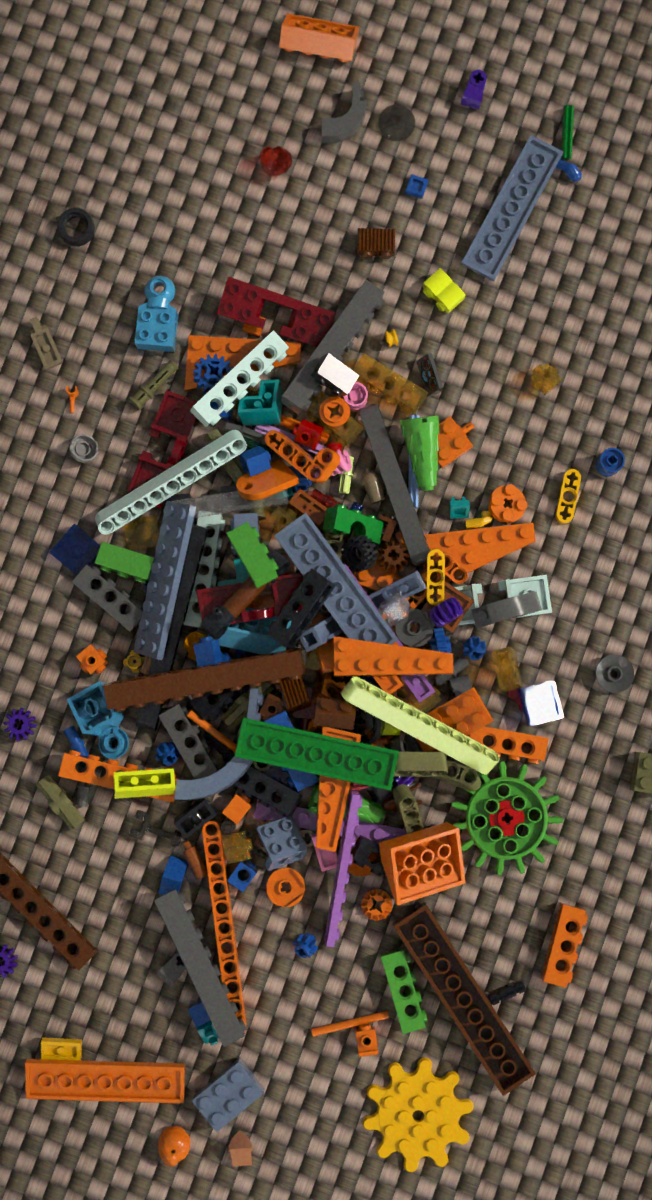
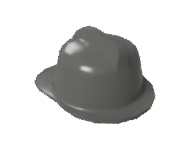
(405, 743)

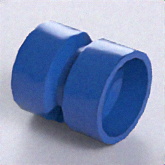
(610, 462)

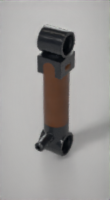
(217, 622)

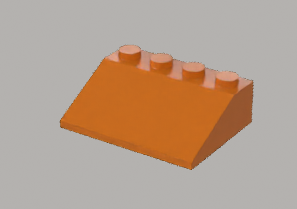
(423, 862)

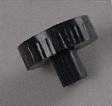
(372, 727)

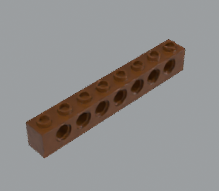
(44, 907)

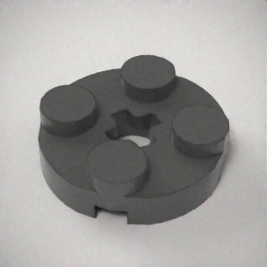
(425, 628)

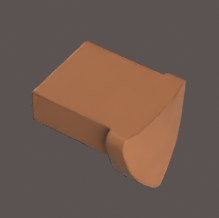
(240, 1150)

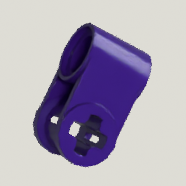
(474, 92)

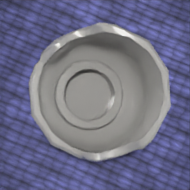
(83, 448)

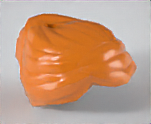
(173, 1139)

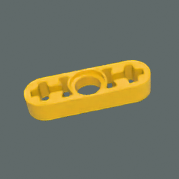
(570, 511)
(440, 562)

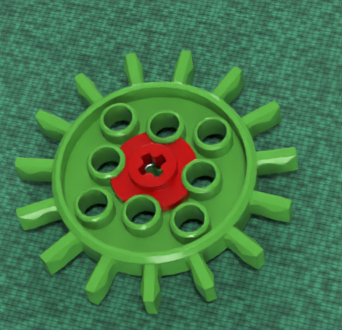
(519, 816)

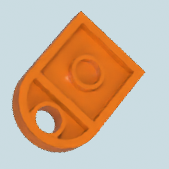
(267, 483)

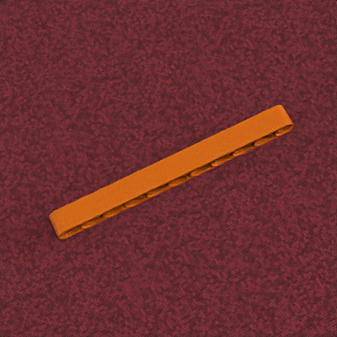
(220, 917)

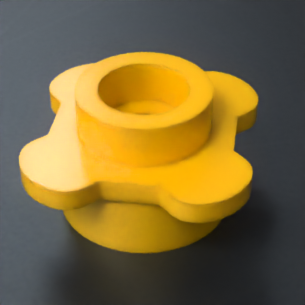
(129, 661)

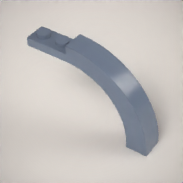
(329, 628)
(228, 774)

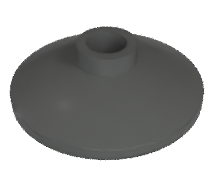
(624, 671)

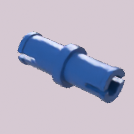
(76, 742)

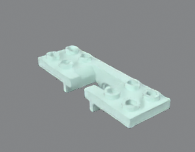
(513, 588)

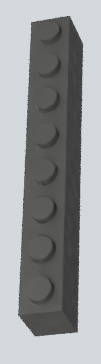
(336, 342)
(200, 968)

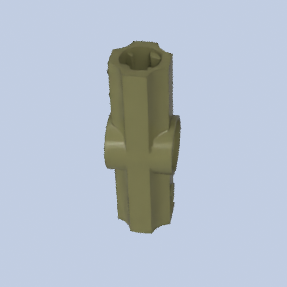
(233, 466)
(240, 710)
(60, 802)

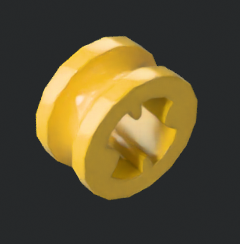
(391, 338)

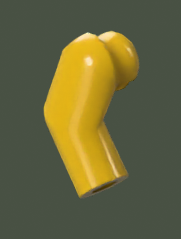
(479, 522)

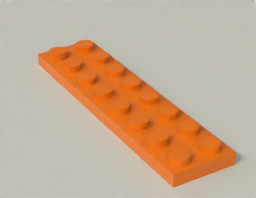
(105, 1081)

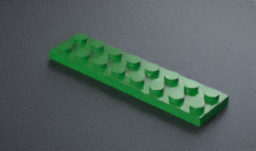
(317, 754)

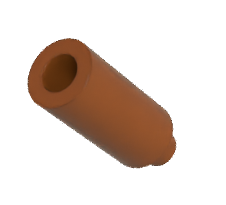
(194, 860)

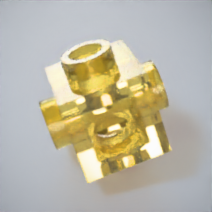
(545, 378)
(278, 517)
(237, 847)

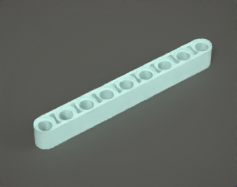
(176, 474)

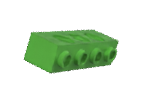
(412, 1021)

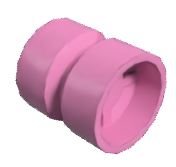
(357, 397)

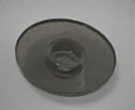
(396, 130)

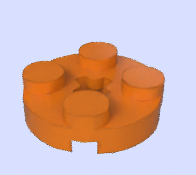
(511, 494)
(285, 898)

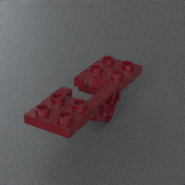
(245, 302)
(174, 420)
(281, 590)

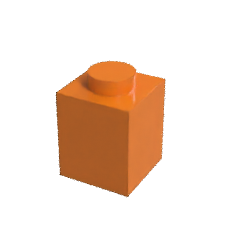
(237, 808)

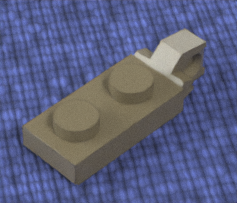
(45, 345)

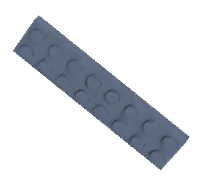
(512, 208)
(164, 579)
(347, 600)

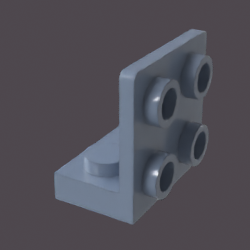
(282, 842)

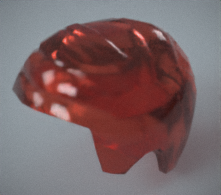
(275, 160)

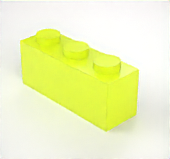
(144, 783)

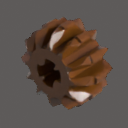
(398, 553)

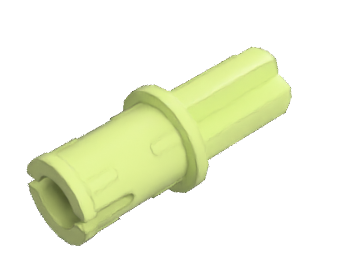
(345, 480)

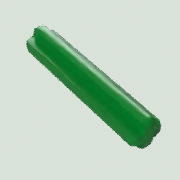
(567, 132)

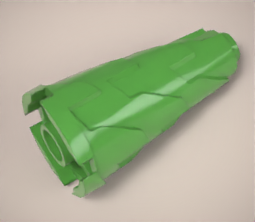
(422, 445)
(370, 811)

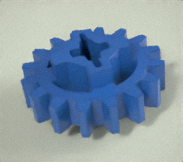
(210, 366)
(440, 641)

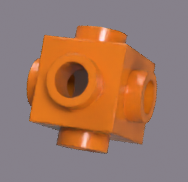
(86, 657)

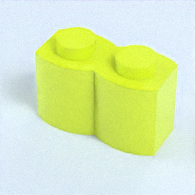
(443, 290)

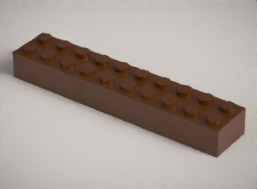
(199, 680)
(463, 999)

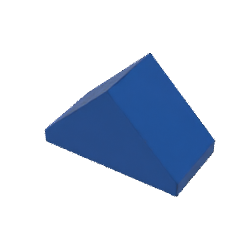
(173, 875)

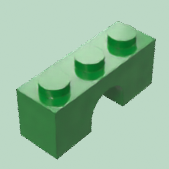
(339, 521)

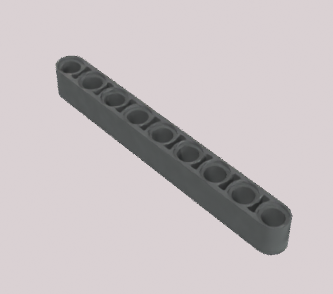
(395, 484)

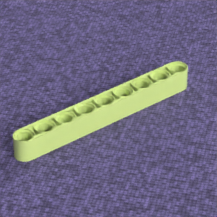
(420, 725)

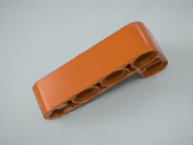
(298, 454)
(450, 568)

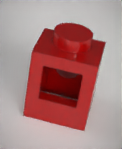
(313, 431)

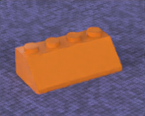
(318, 37)

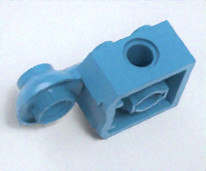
(156, 318)
(96, 720)

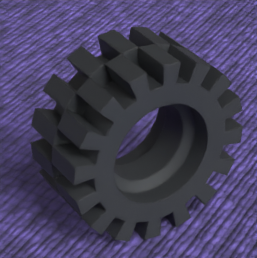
(367, 551)

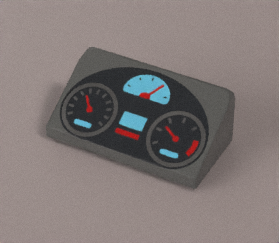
(429, 374)

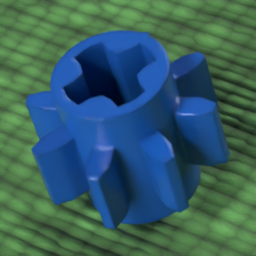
(474, 648)
(166, 754)
(305, 945)

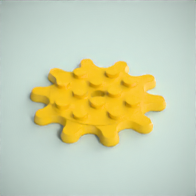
(411, 1093)

